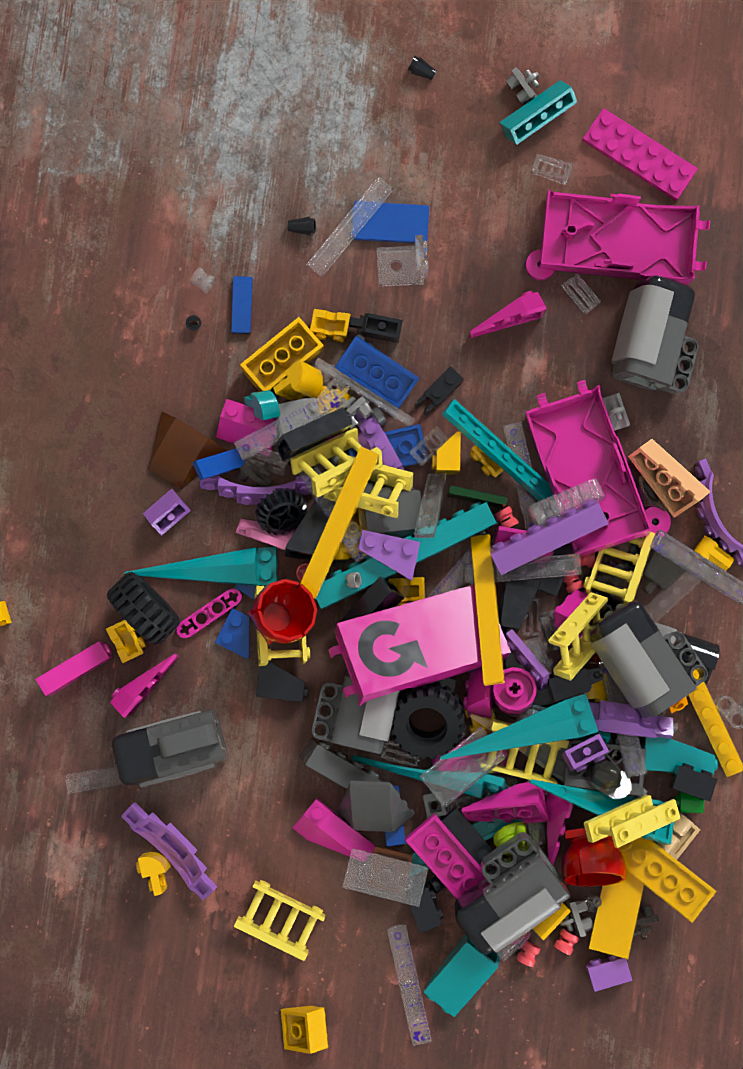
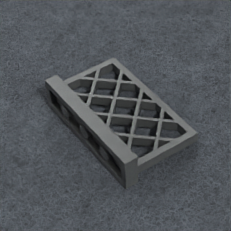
(580, 782)

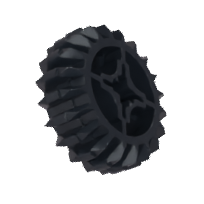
(276, 512)

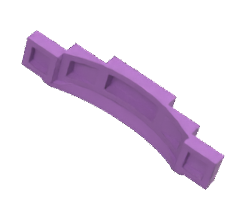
(372, 436)
(246, 494)
(707, 512)
(626, 720)
(173, 847)

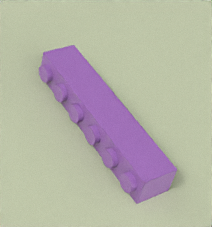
(548, 536)

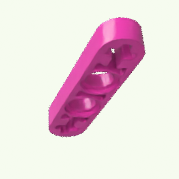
(207, 610)

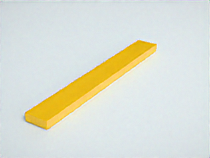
(339, 520)
(487, 610)

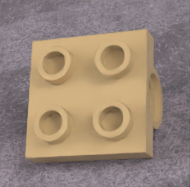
(682, 835)

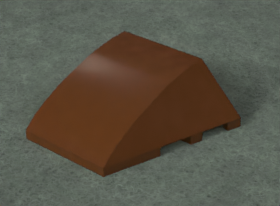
(177, 449)

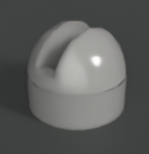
(353, 580)

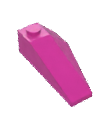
(520, 311)
(558, 810)

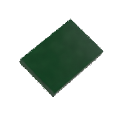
(476, 496)

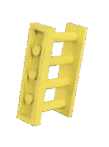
(336, 475)
(382, 476)
(631, 577)
(568, 632)
(266, 654)
(496, 725)
(631, 820)
(264, 932)

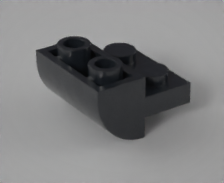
(706, 651)

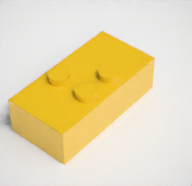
(269, 363)

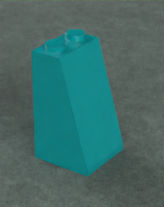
(460, 976)

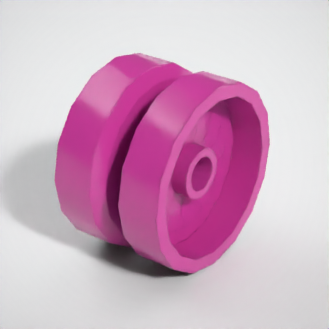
(526, 691)

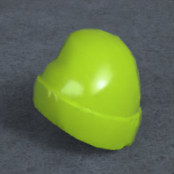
(508, 832)

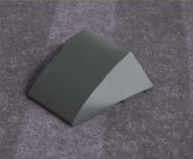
(407, 517)
(374, 806)

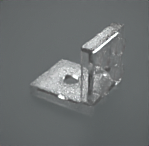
(412, 260)

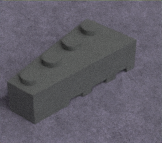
(334, 764)

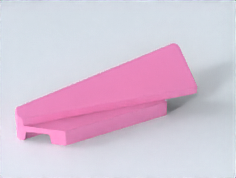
(253, 530)

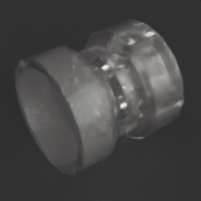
(202, 280)

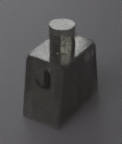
(660, 573)

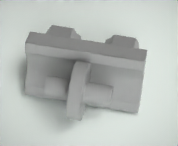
(517, 78)
(360, 406)
(616, 411)
(580, 925)

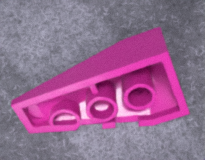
(134, 693)
(517, 802)
(330, 830)

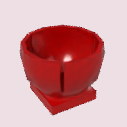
(284, 613)
(590, 862)

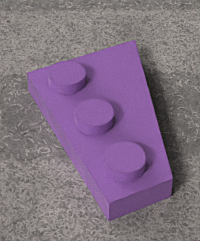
(392, 551)
(528, 660)

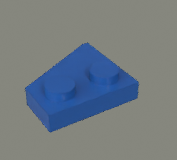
(236, 633)

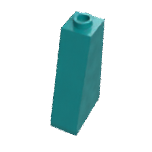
(666, 753)

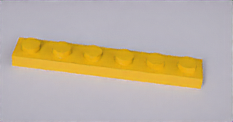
(715, 729)

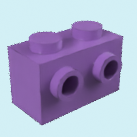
(166, 512)
(585, 752)
(608, 972)

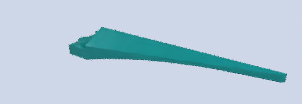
(240, 567)
(557, 723)
(492, 783)
(599, 803)

